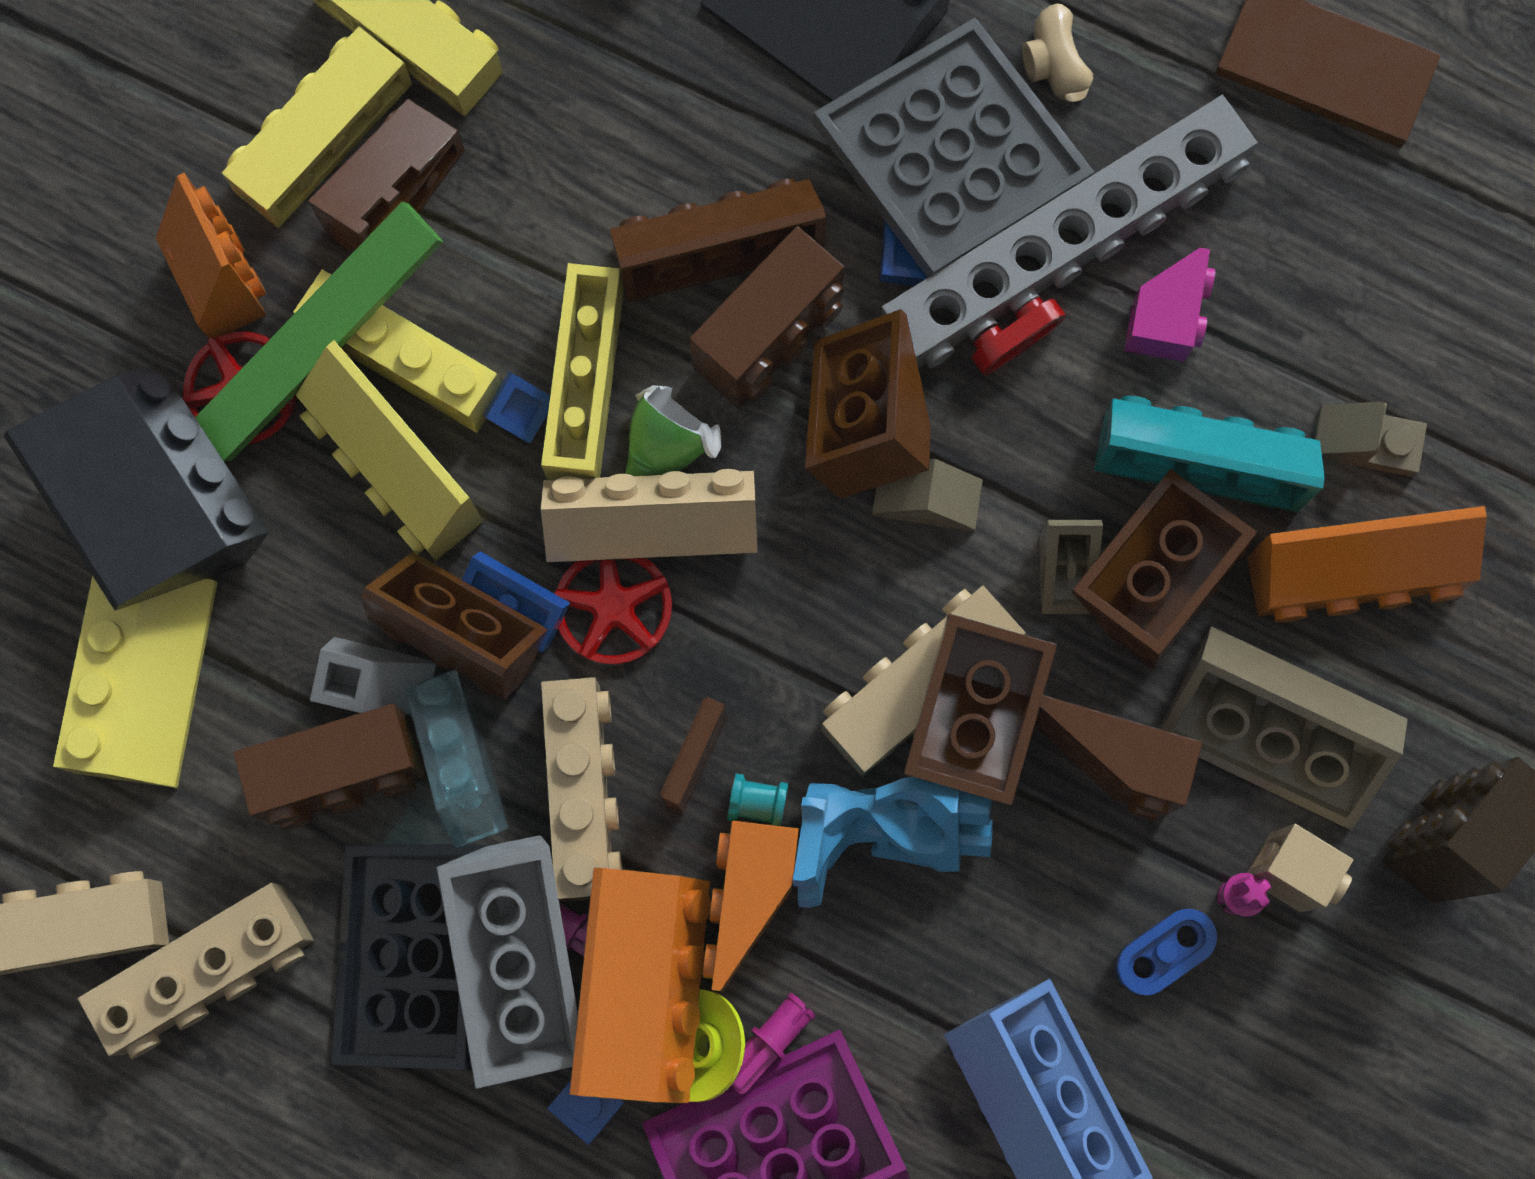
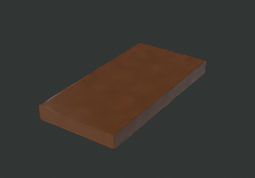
(1330, 66)

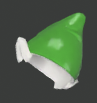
(666, 435)

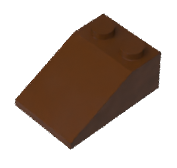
(867, 408)
(980, 708)
(1125, 758)

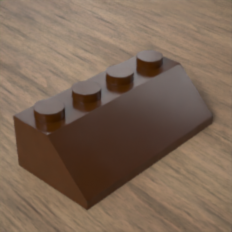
(714, 239)

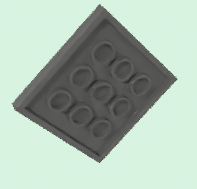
(951, 146)

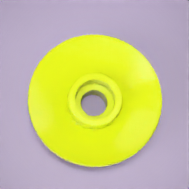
(720, 1066)

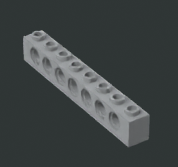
(1210, 131)

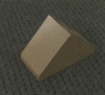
(934, 497)
(1065, 556)

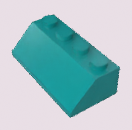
(1213, 455)

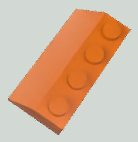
(1368, 563)
(640, 986)

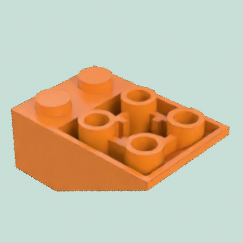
(208, 261)
(757, 882)

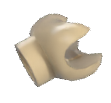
(1055, 56)

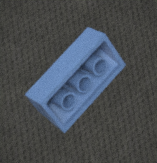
(1044, 1091)

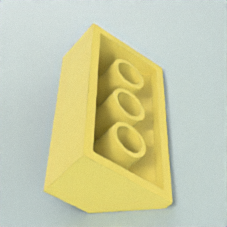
(387, 454)
(135, 686)

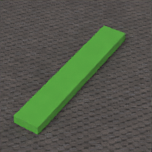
(328, 315)

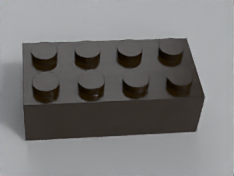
(1470, 833)

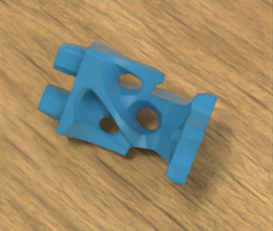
(904, 819)

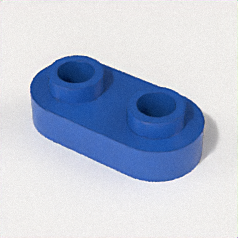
(1164, 952)

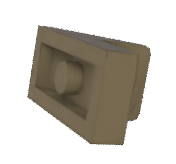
(1370, 439)

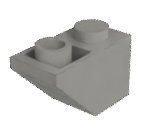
(366, 676)

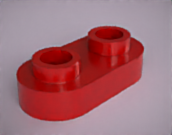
(1033, 324)

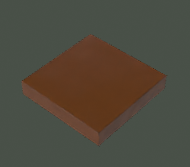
(694, 755)

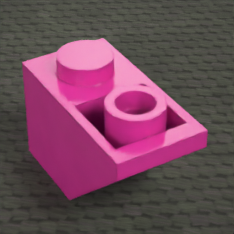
(1167, 310)

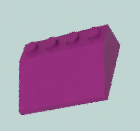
(795, 1122)

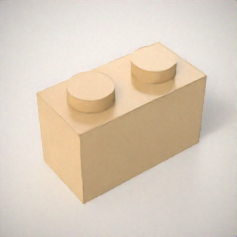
(1302, 869)

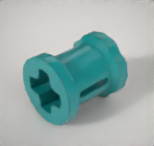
(757, 801)

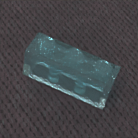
(456, 759)

